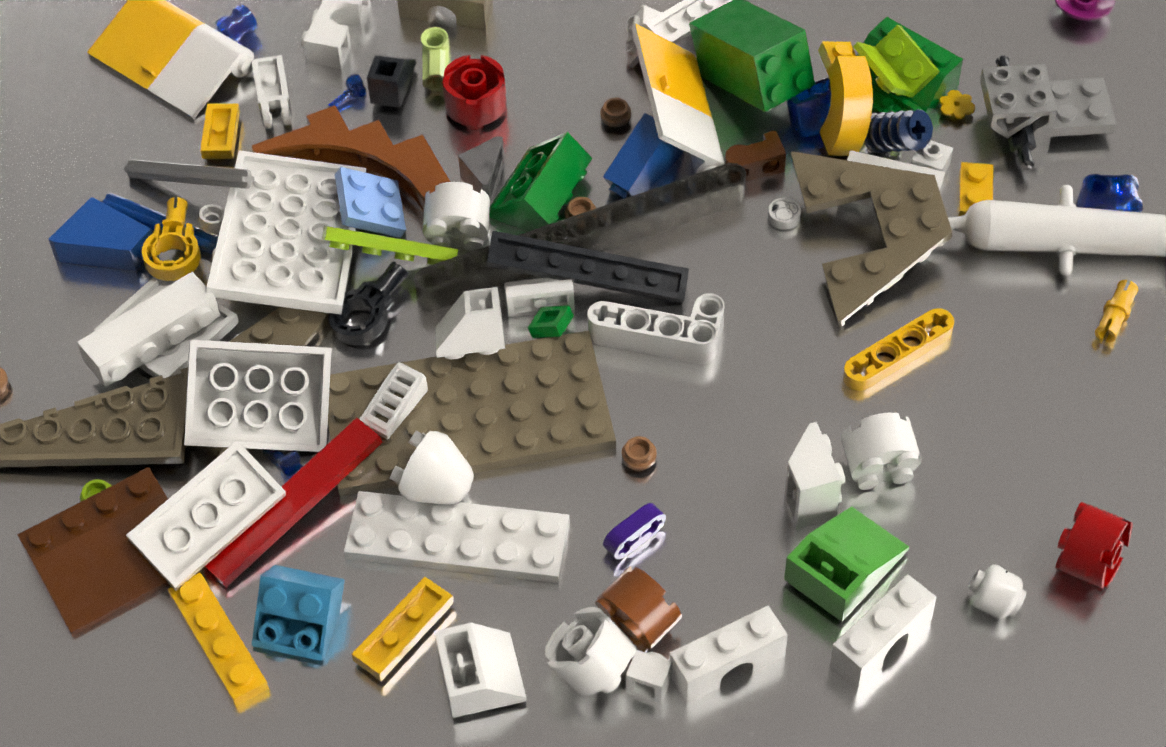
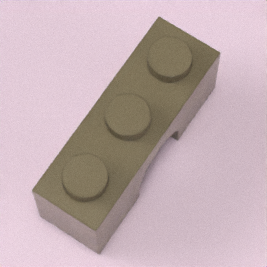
(467, 12)

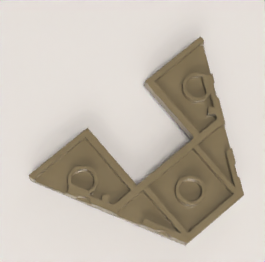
(907, 213)

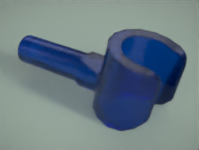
(355, 89)
(288, 463)

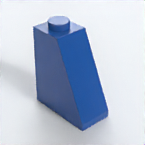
(640, 160)
(100, 238)

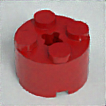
(474, 91)
(1093, 545)

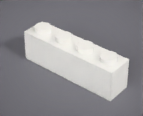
(148, 329)

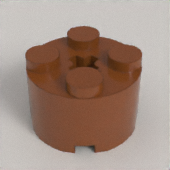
(638, 608)

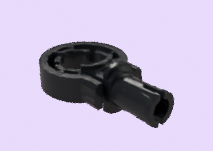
(371, 297)

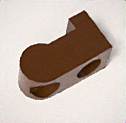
(760, 158)

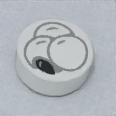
(784, 213)

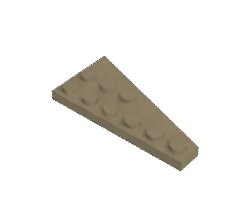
(104, 429)

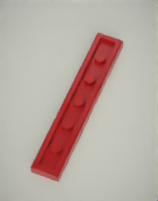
(302, 494)

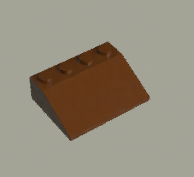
(87, 556)

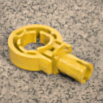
(172, 237)

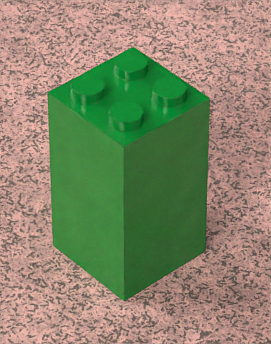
(752, 54)

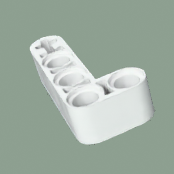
(660, 333)

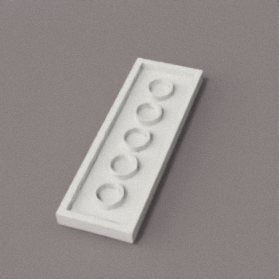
(458, 537)

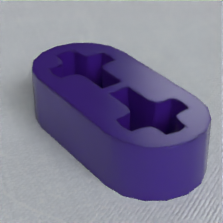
(634, 531)

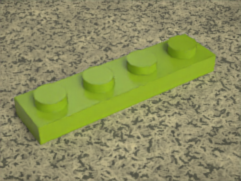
(374, 245)

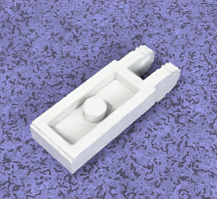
(271, 88)

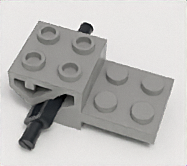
(1033, 109)

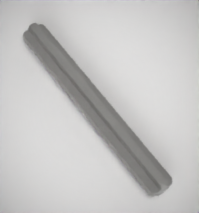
(189, 174)

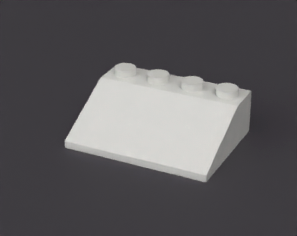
(257, 395)

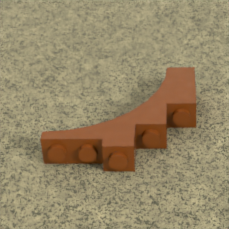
(367, 146)

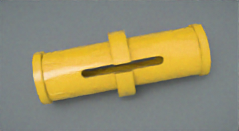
(1116, 311)

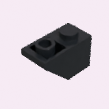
(389, 79)

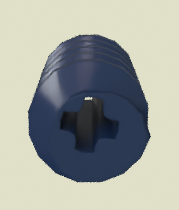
(899, 131)

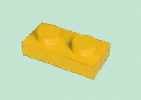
(220, 131)
(974, 185)

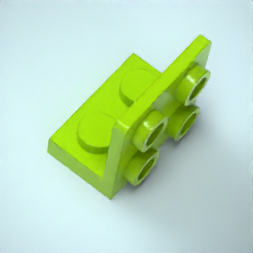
(898, 63)

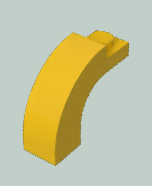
(850, 98)

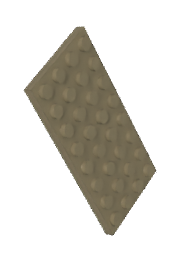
(497, 408)

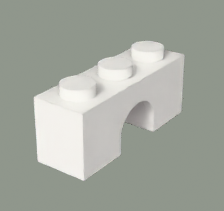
(328, 37)
(898, 614)
(750, 640)

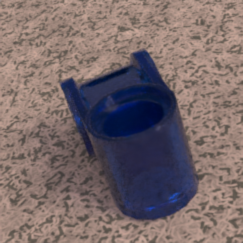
(1110, 193)

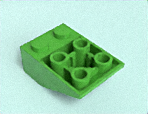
(843, 561)

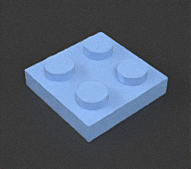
(370, 202)

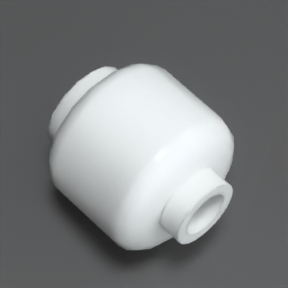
(997, 592)

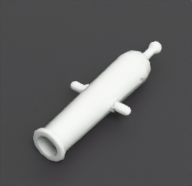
(1061, 229)

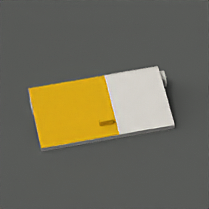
(170, 53)
(678, 98)

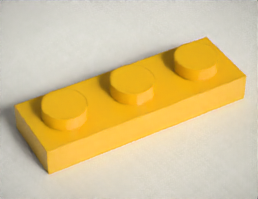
(402, 628)

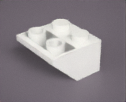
(471, 325)
(813, 480)
(478, 668)

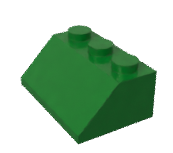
(945, 61)
(541, 183)

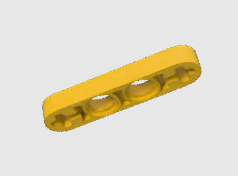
(895, 345)

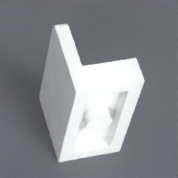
(530, 295)

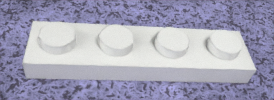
(674, 22)

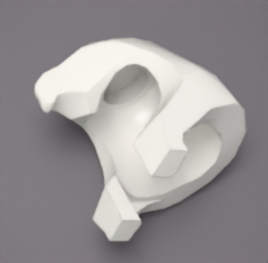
(434, 471)

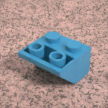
(297, 612)

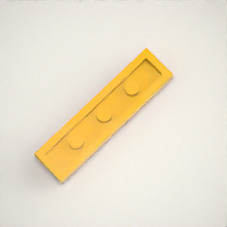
(218, 640)

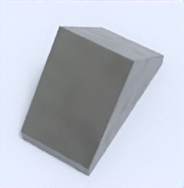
(483, 165)

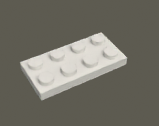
(206, 515)

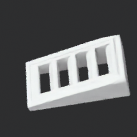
(400, 380)

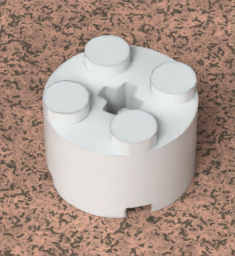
(456, 216)
(881, 450)
(590, 652)

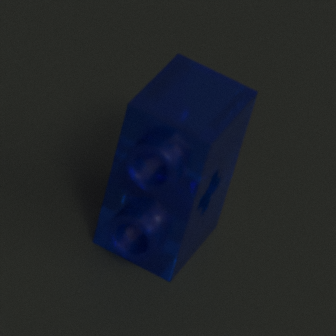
(810, 108)

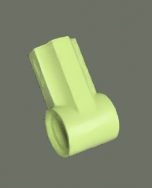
(434, 57)

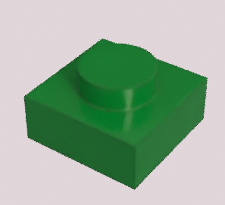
(550, 321)

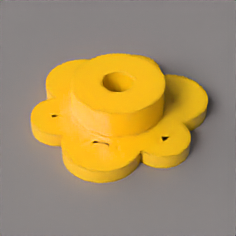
(956, 104)

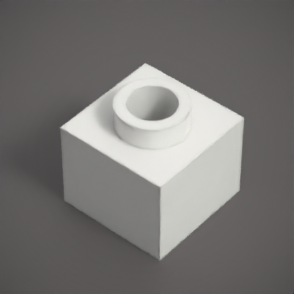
(933, 156)
(649, 676)

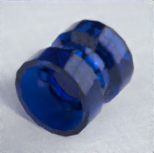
(238, 23)

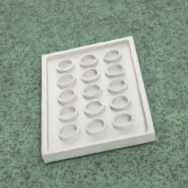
(273, 237)

